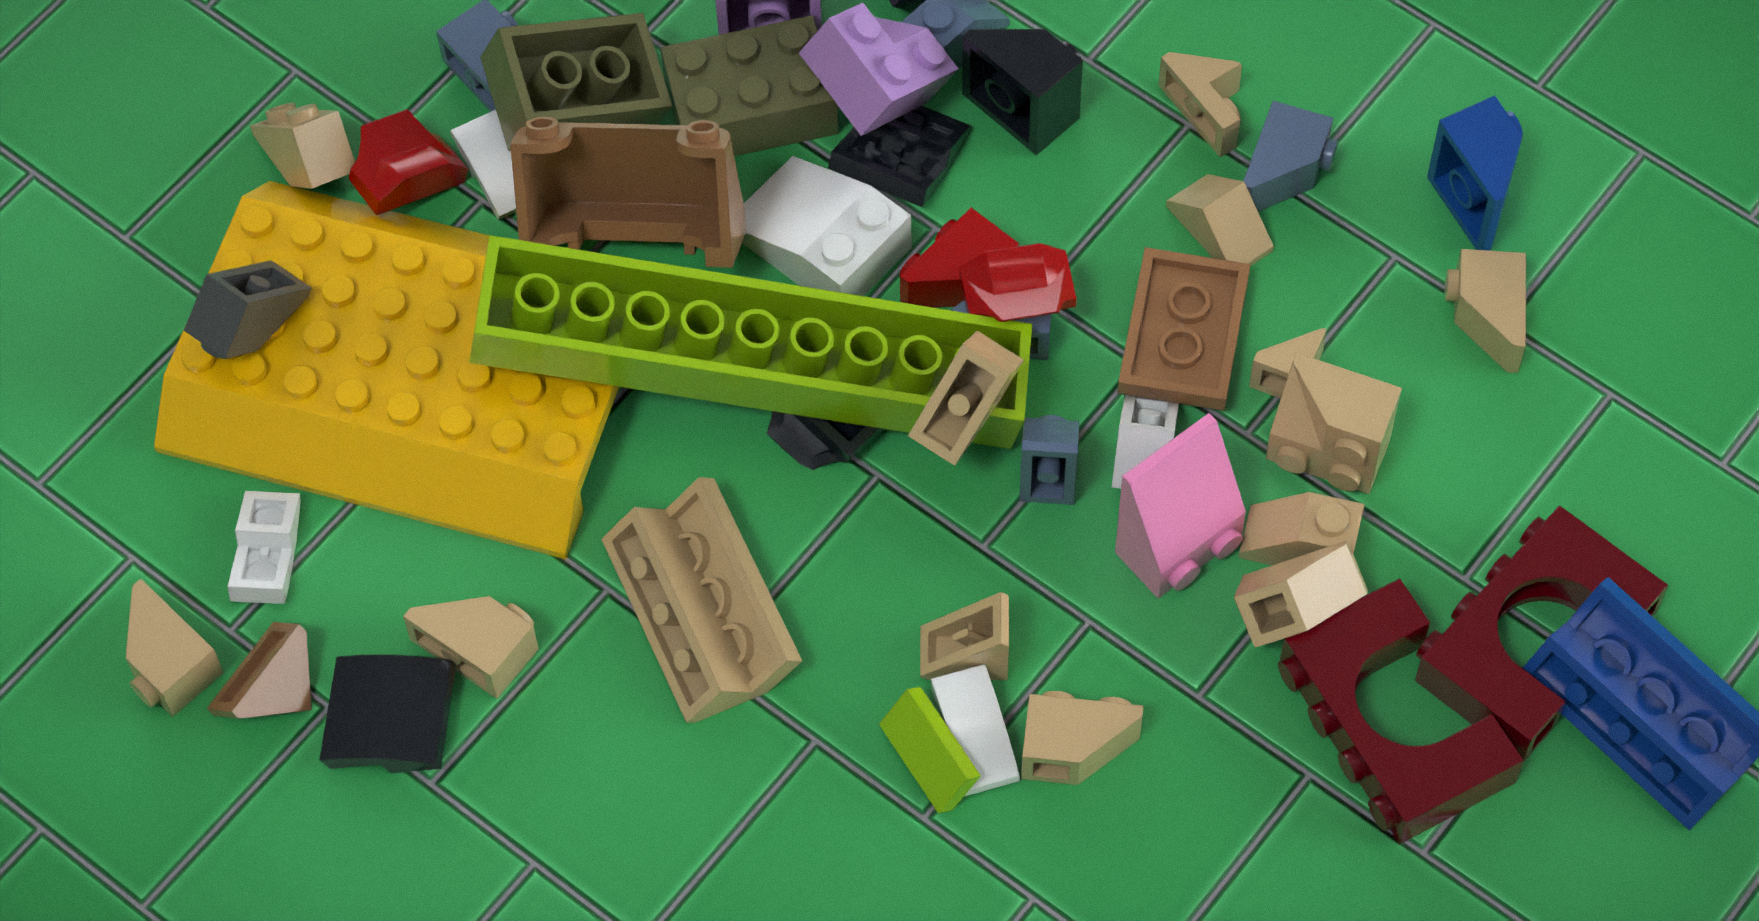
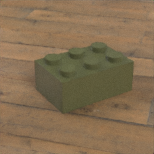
(576, 73)
(751, 86)

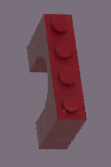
(1467, 663)
(1405, 784)

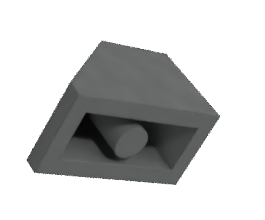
(244, 308)

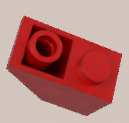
(934, 275)

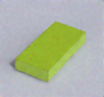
(929, 749)

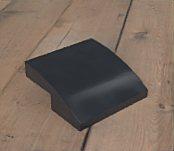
(903, 155)
(388, 712)

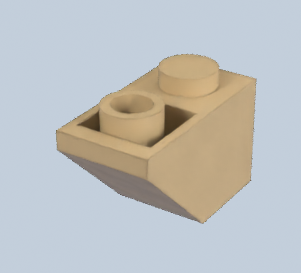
(305, 144)
(1299, 593)
(1075, 737)

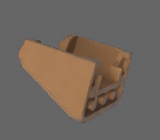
(629, 185)

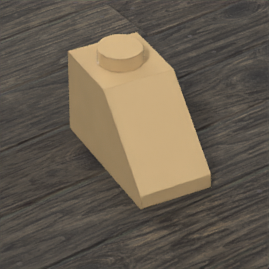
(1491, 302)
(965, 397)
(1298, 526)
(478, 636)
(166, 654)

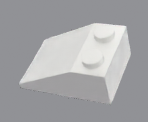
(825, 228)

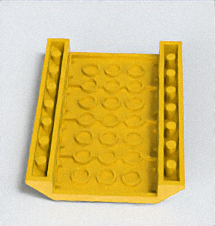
(375, 382)

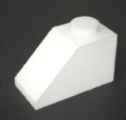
(1142, 431)

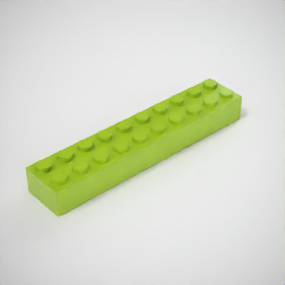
(729, 338)

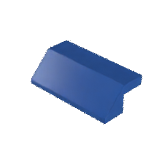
(1649, 703)

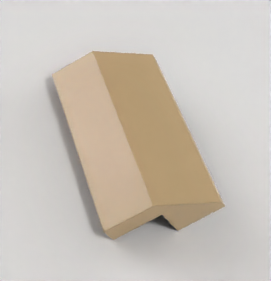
(701, 601)

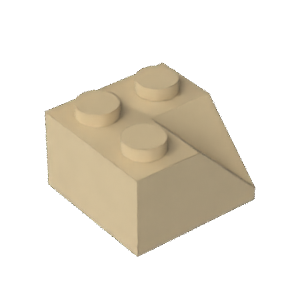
(1333, 424)

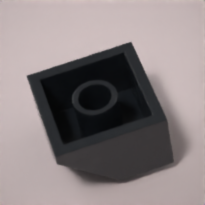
(1023, 82)

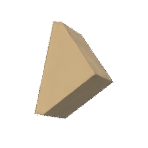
(1222, 219)
(968, 639)

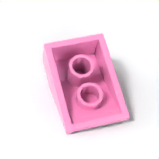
(1180, 509)

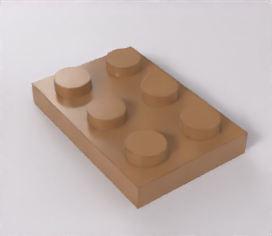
(1184, 329)

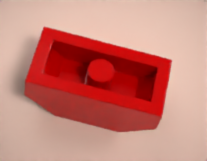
(402, 163)
(1018, 282)

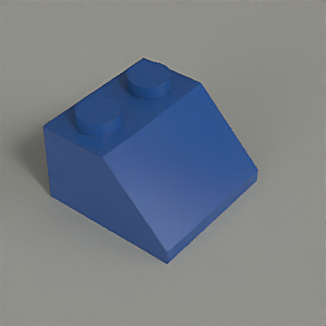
(1475, 166)

